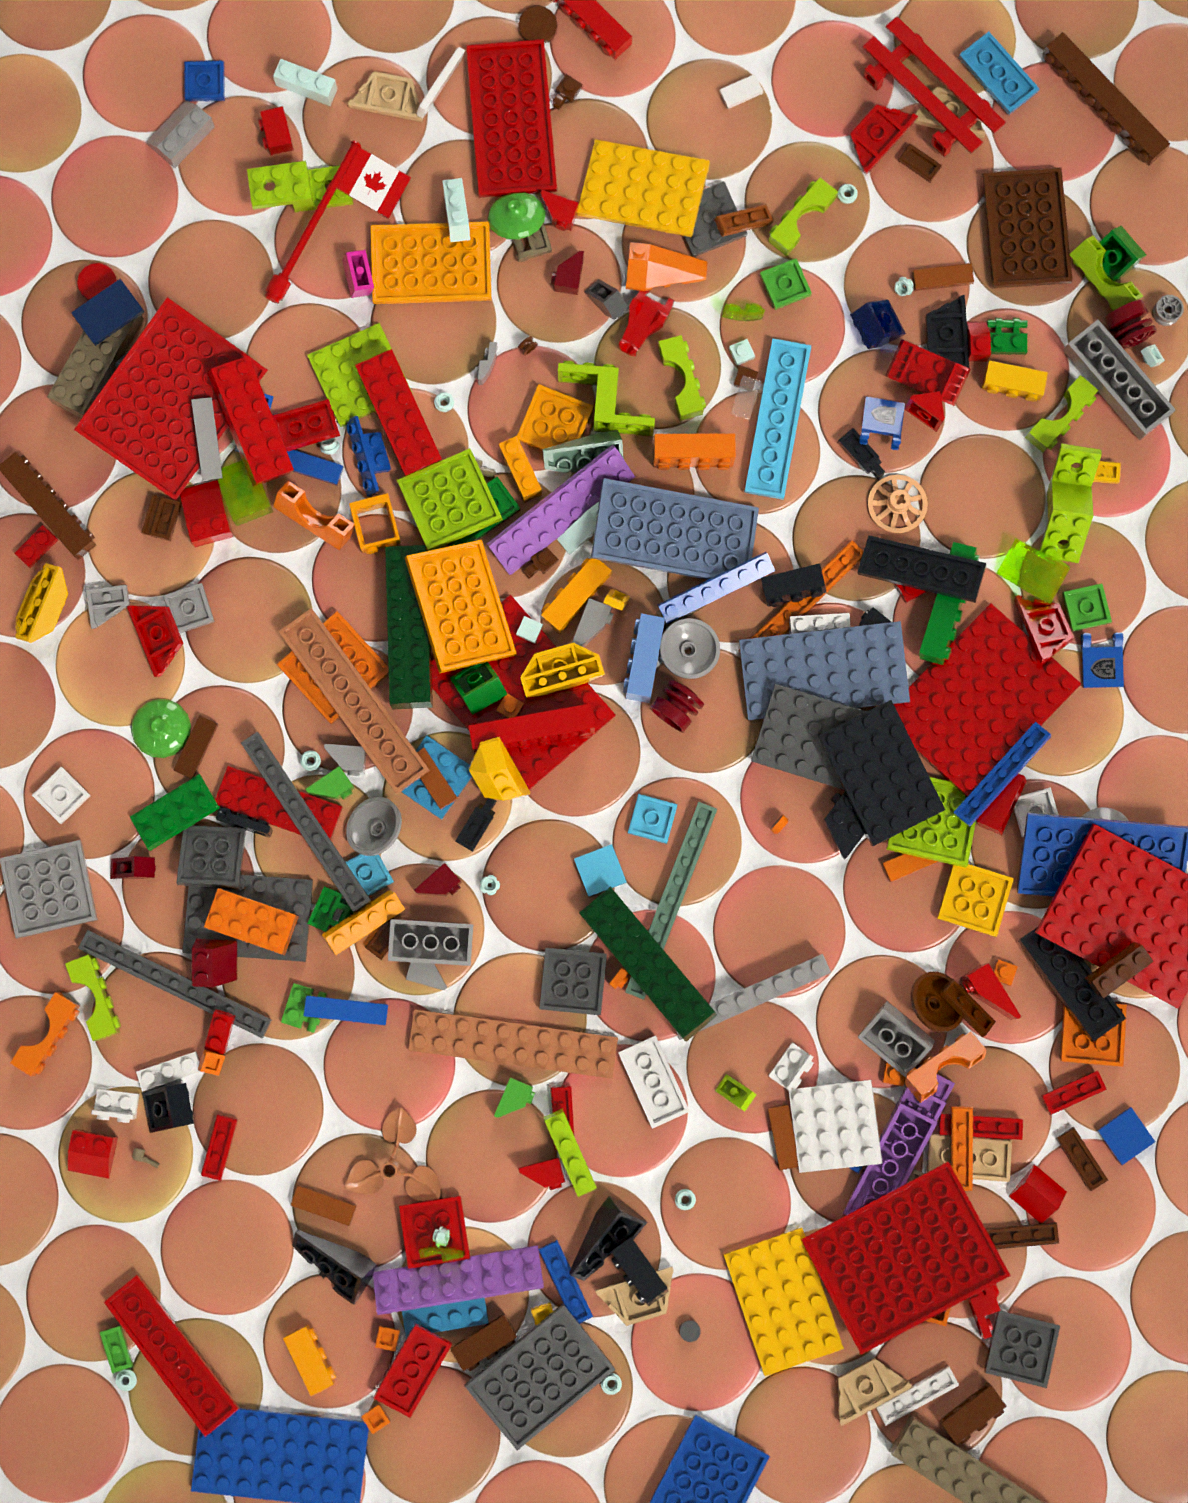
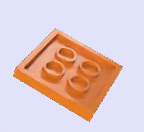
(1103, 1051)

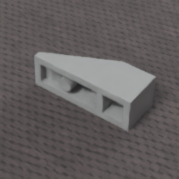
(592, 622)

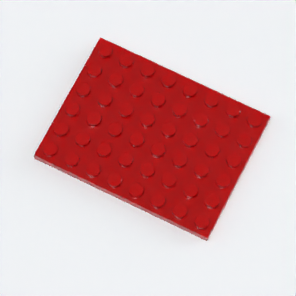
(147, 404)
(982, 699)
(538, 760)
(1119, 898)
(905, 1257)

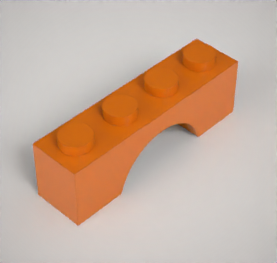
(294, 504)
(60, 1013)
(964, 1052)

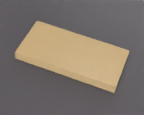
(990, 1156)

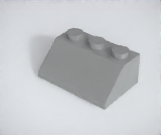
(181, 133)
(896, 1039)

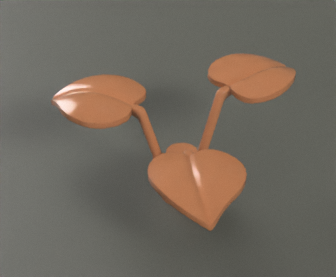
(366, 1178)

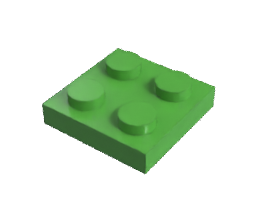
(785, 284)
(1087, 607)

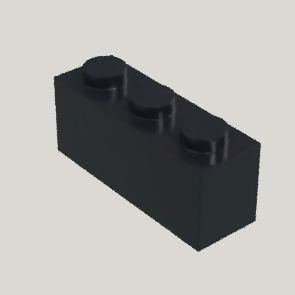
(793, 585)
(638, 1272)

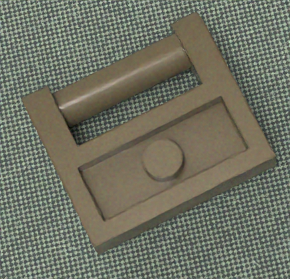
(538, 244)

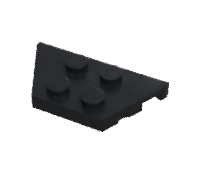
(948, 332)
(844, 826)

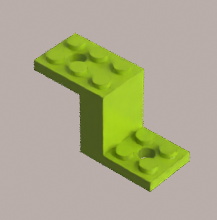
(606, 380)
(1070, 502)

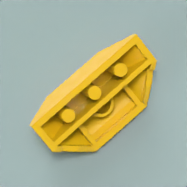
(41, 604)
(560, 669)
(496, 772)

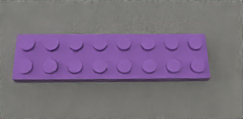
(557, 511)
(458, 1280)

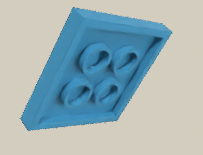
(453, 769)

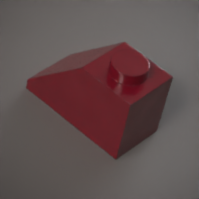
(569, 274)
(133, 867)
(440, 883)

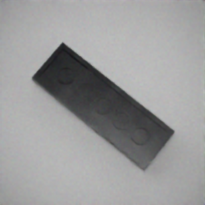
(922, 569)
(1067, 977)

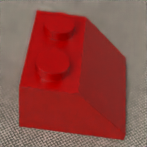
(91, 1153)

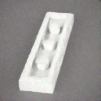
(440, 82)
(918, 1395)

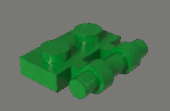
(1008, 342)
(326, 908)

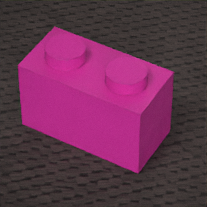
(358, 273)

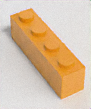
(575, 594)
(363, 922)

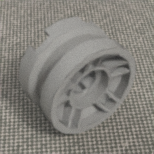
(1176, 310)

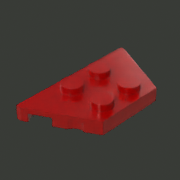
(878, 133)
(1045, 626)
(157, 635)

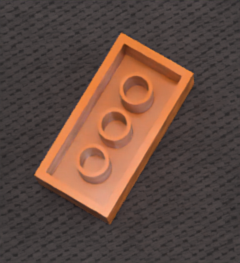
(694, 451)
(251, 921)

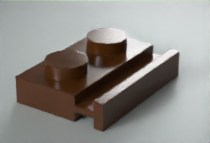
(161, 517)

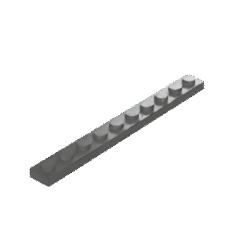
(306, 822)
(173, 982)

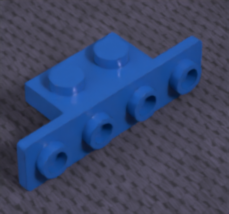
(369, 453)

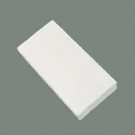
(741, 91)

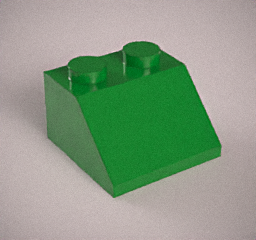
(1121, 253)
(478, 686)

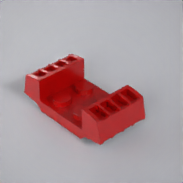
(927, 372)

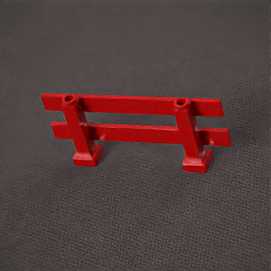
(892, 64)

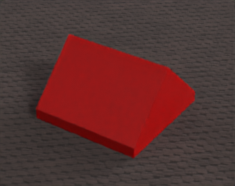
(927, 409)
(1038, 1194)

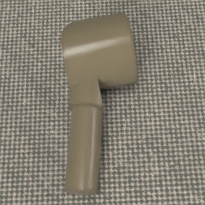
(138, 1155)

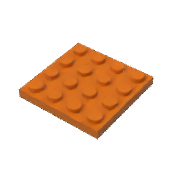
(355, 648)

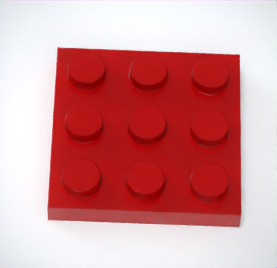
(420, 1222)

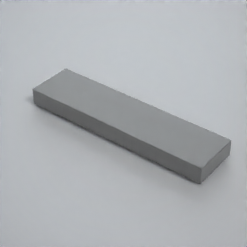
(207, 438)

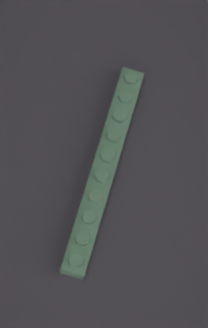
(678, 881)

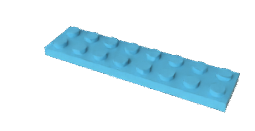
(777, 419)

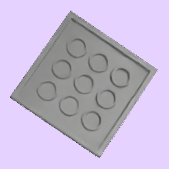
(48, 889)

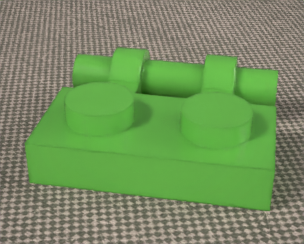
(295, 1008)

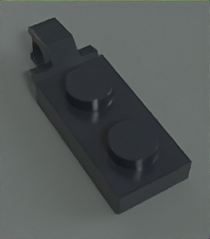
(862, 454)
(242, 821)
(476, 825)

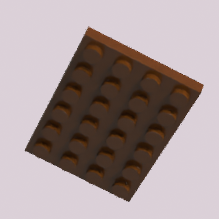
(1027, 227)

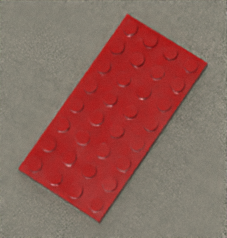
(511, 118)

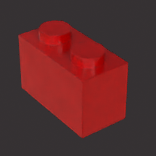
(276, 131)

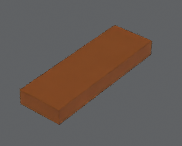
(743, 220)
(943, 277)
(436, 783)
(783, 1137)
(323, 1205)

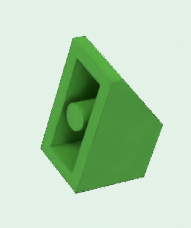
(333, 785)
(514, 1097)

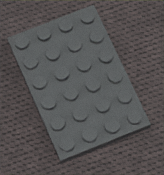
(791, 734)
(281, 893)
(539, 1377)

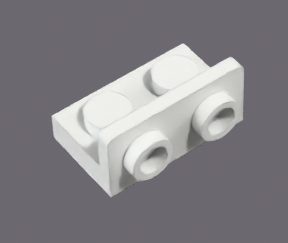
(791, 1067)
(116, 1104)

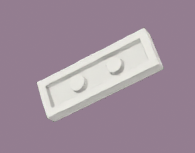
(811, 623)
(168, 1071)

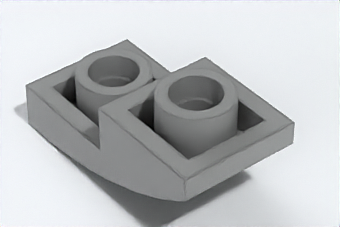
(486, 367)

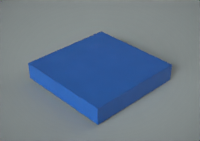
(204, 80)
(1126, 1136)

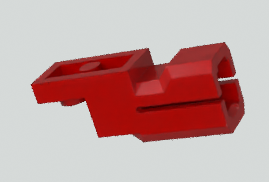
(983, 1305)

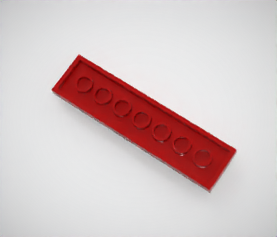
(171, 1355)

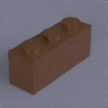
(1119, 969)
(484, 1343)
(973, 1414)

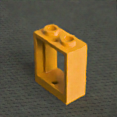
(368, 505)

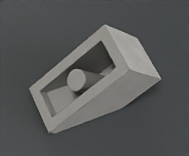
(349, 758)
(426, 974)

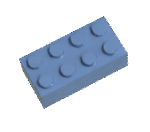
(645, 658)

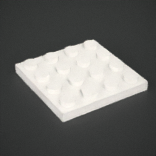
(835, 1126)

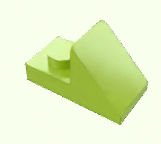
(735, 1092)

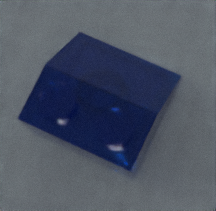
(877, 323)

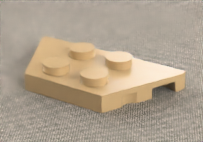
(388, 96)
(954, 105)
(627, 1307)
(867, 1389)

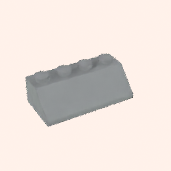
(430, 942)

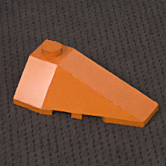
(655, 266)

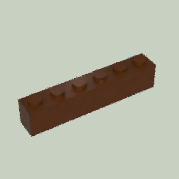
(45, 504)

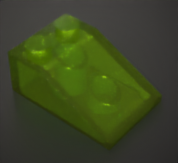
(243, 499)
(1033, 570)

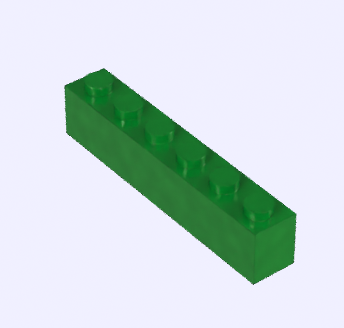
(944, 617)

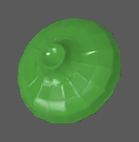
(516, 215)
(161, 728)

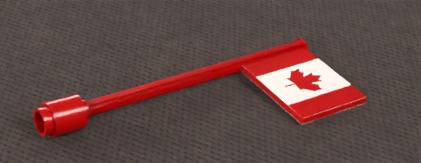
(361, 178)

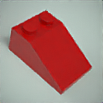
(206, 514)
(987, 988)

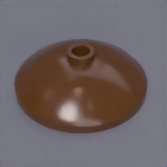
(926, 992)

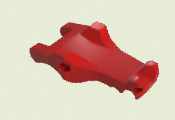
(645, 319)

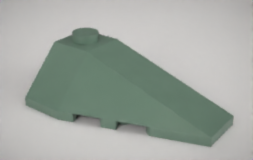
(578, 453)

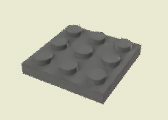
(706, 236)
(211, 857)
(573, 981)
(1022, 1349)

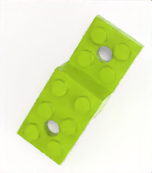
(293, 185)

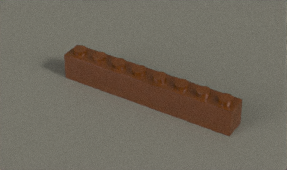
(1105, 99)

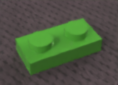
(116, 1349)

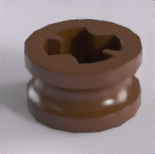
(527, 345)

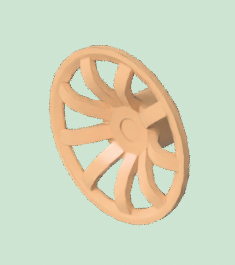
(897, 503)

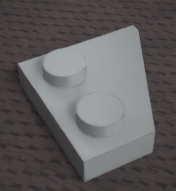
(106, 603)

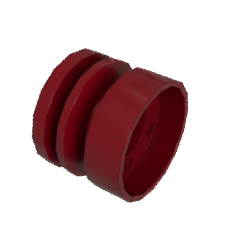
(1130, 323)
(679, 703)

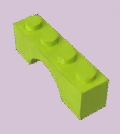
(818, 198)
(1090, 259)
(674, 354)
(1045, 432)
(102, 1022)
(570, 1152)

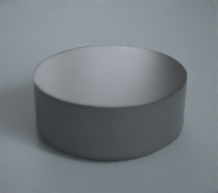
(689, 1331)

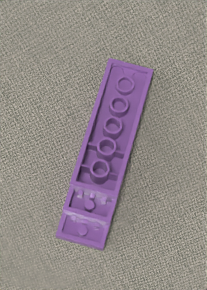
(900, 1144)

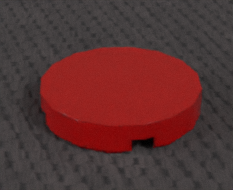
(95, 279)

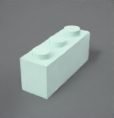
(305, 82)
(456, 210)

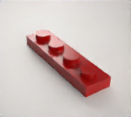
(987, 1127)

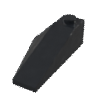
(609, 1229)
(342, 1266)

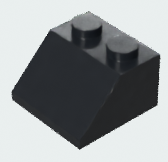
(168, 1107)

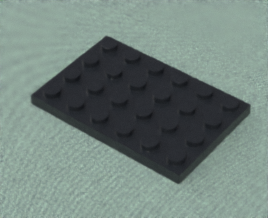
(881, 773)

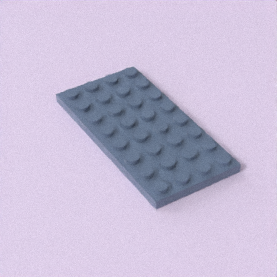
(672, 530)
(842, 665)

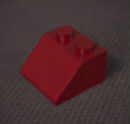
(214, 962)

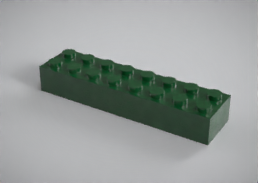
(407, 636)
(648, 964)

